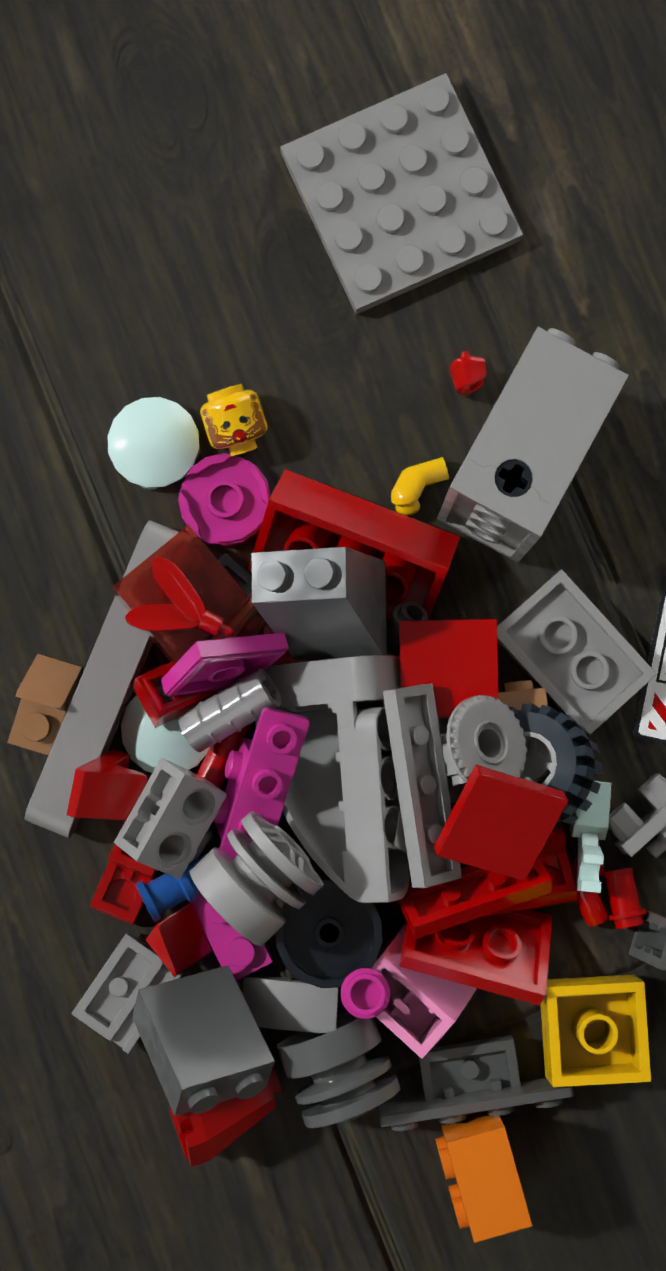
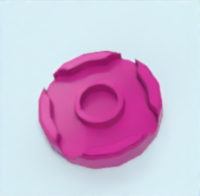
(224, 500)

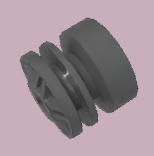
(342, 1077)

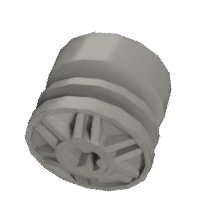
(248, 885)

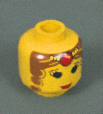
(233, 419)

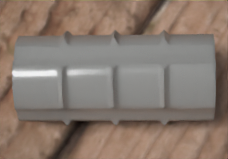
(229, 710)

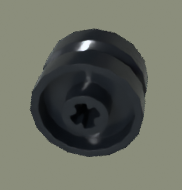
(311, 954)

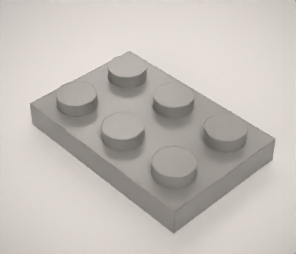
(573, 652)

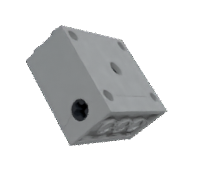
(532, 443)

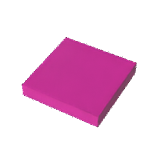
(221, 663)

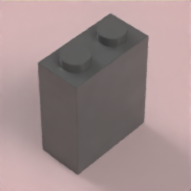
(202, 1040)

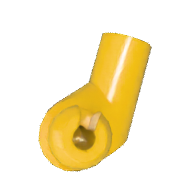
(412, 482)

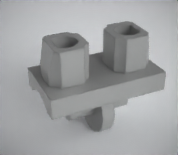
(636, 832)

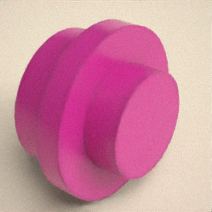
(365, 993)

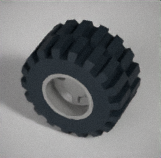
(559, 756)

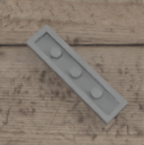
(420, 781)

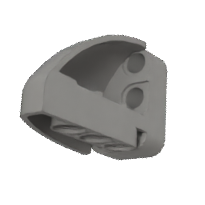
(345, 780)

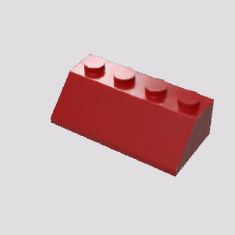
(317, 516)

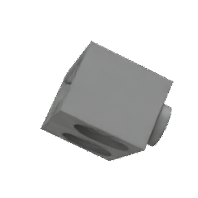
(170, 818)

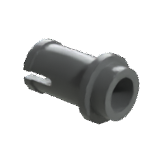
(402, 612)

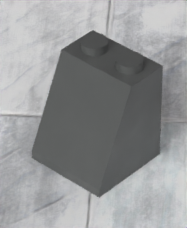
(323, 601)

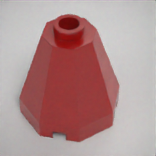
(210, 1132)

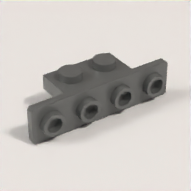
(470, 1080)

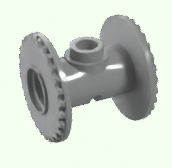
(480, 734)

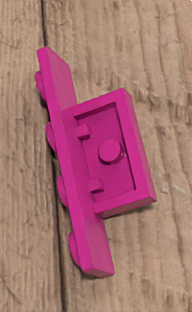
(261, 772)

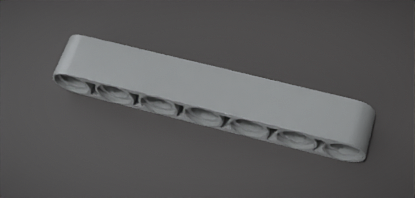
(96, 702)

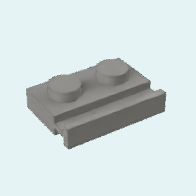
(113, 993)

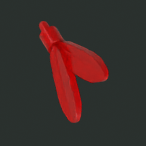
(186, 608)

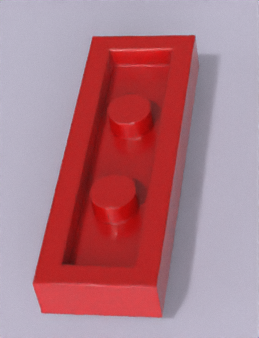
(469, 898)

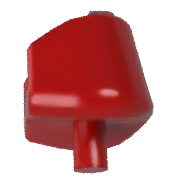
(468, 373)

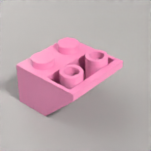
(419, 1004)

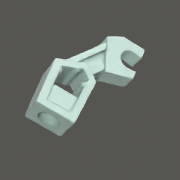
(589, 829)

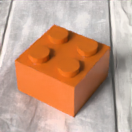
(488, 1184)

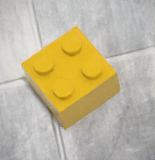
(595, 1031)

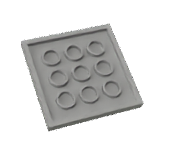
(401, 193)

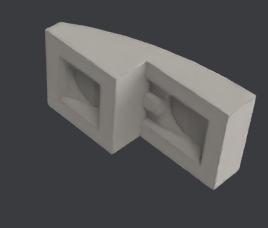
(290, 1004)

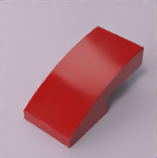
(117, 889)

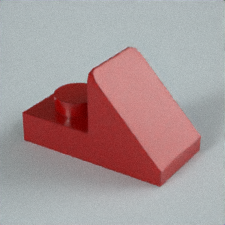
(105, 788)

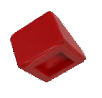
(179, 940)

